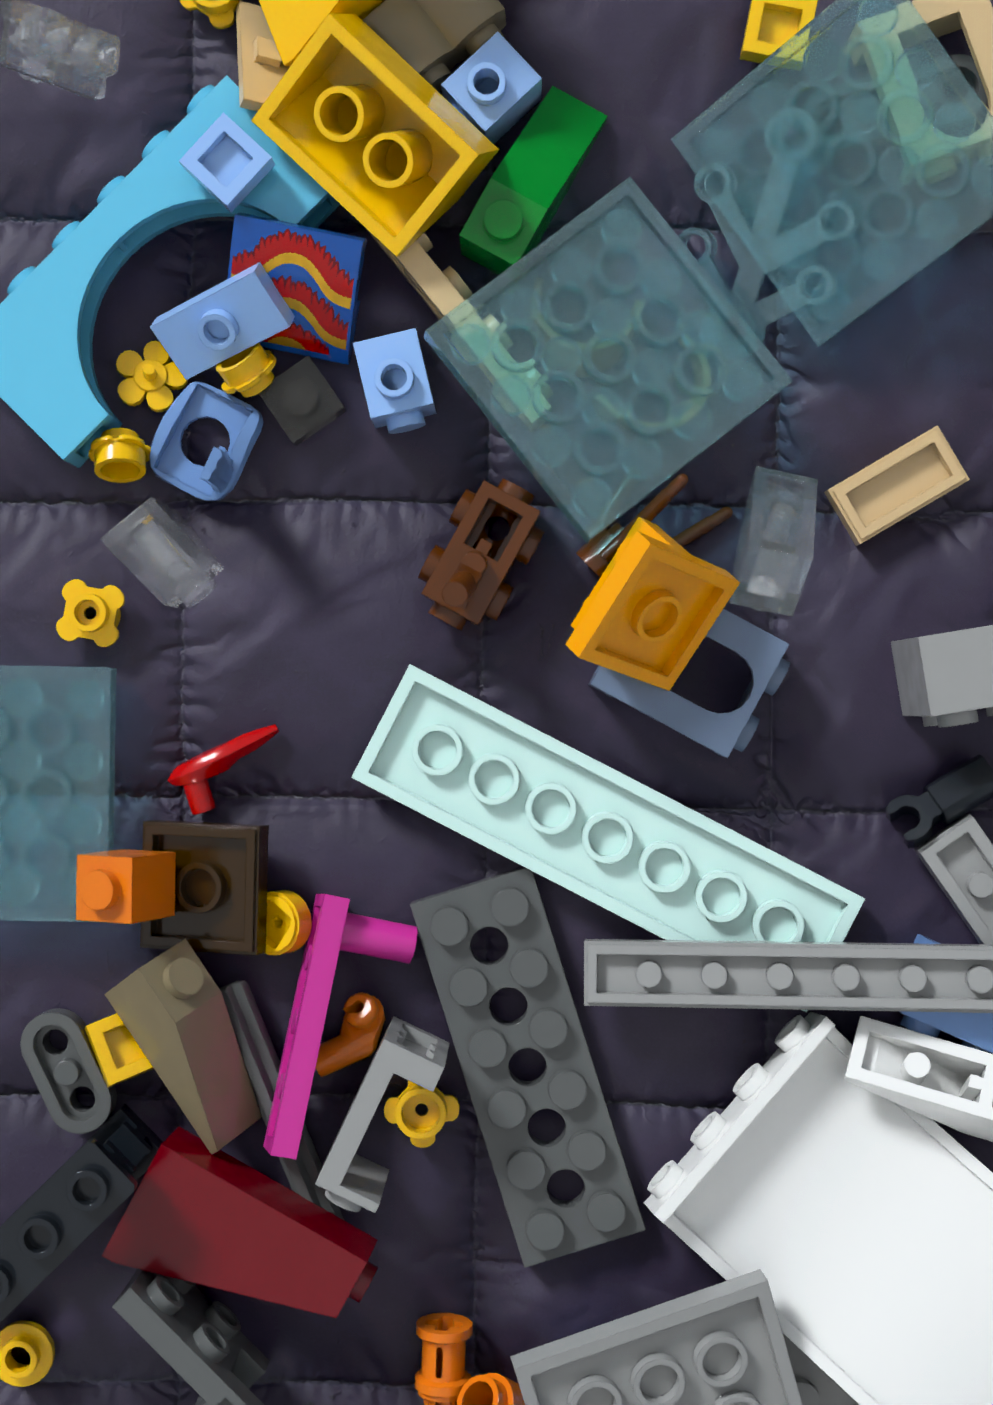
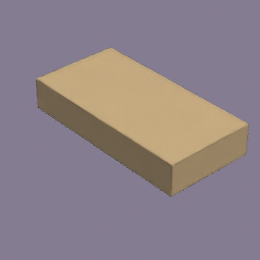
(896, 485)

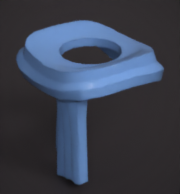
(222, 468)

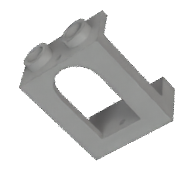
(403, 1051)

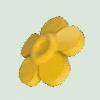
(149, 377)

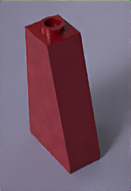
(239, 1232)

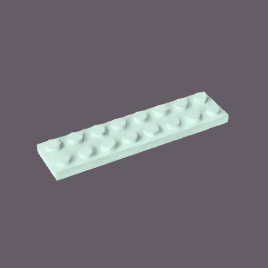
(591, 824)

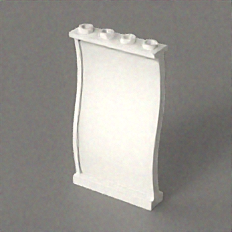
(855, 1219)

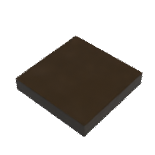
(216, 886)

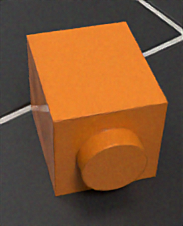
(125, 886)

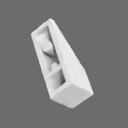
(925, 1075)

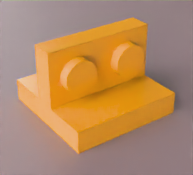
(650, 608)

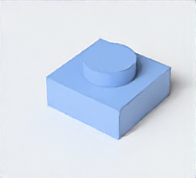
(227, 162)

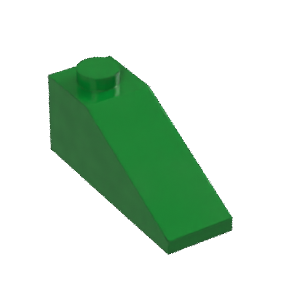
(531, 182)

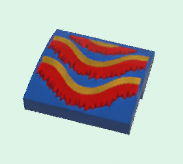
(314, 274)

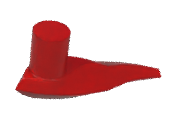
(196, 771)

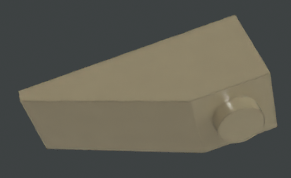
(190, 1042)

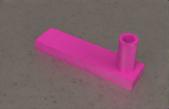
(330, 932)

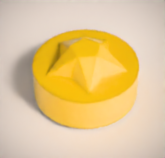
(286, 922)

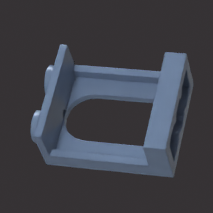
(712, 730)

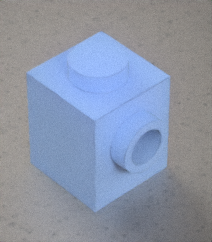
(494, 88)
(395, 381)

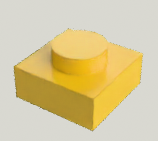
(772, 24)
(116, 1050)

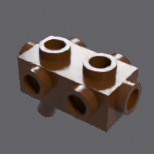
(471, 571)

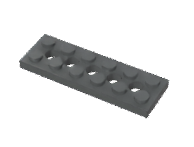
(502, 1102)

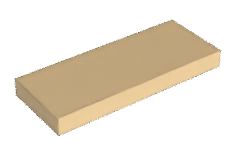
(258, 57)

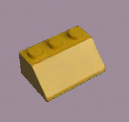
(373, 132)

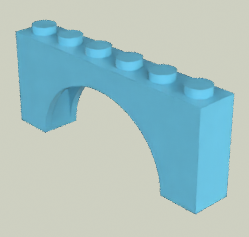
(54, 306)

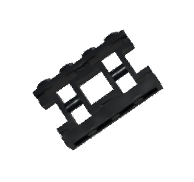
(72, 1204)

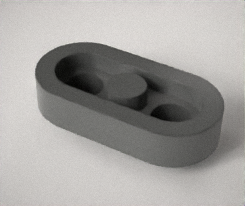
(63, 1071)

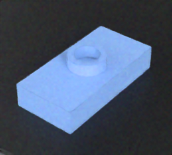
(223, 321)

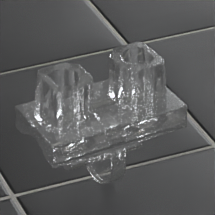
(57, 49)

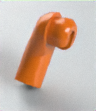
(357, 1037)

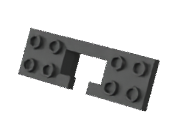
(194, 1337)

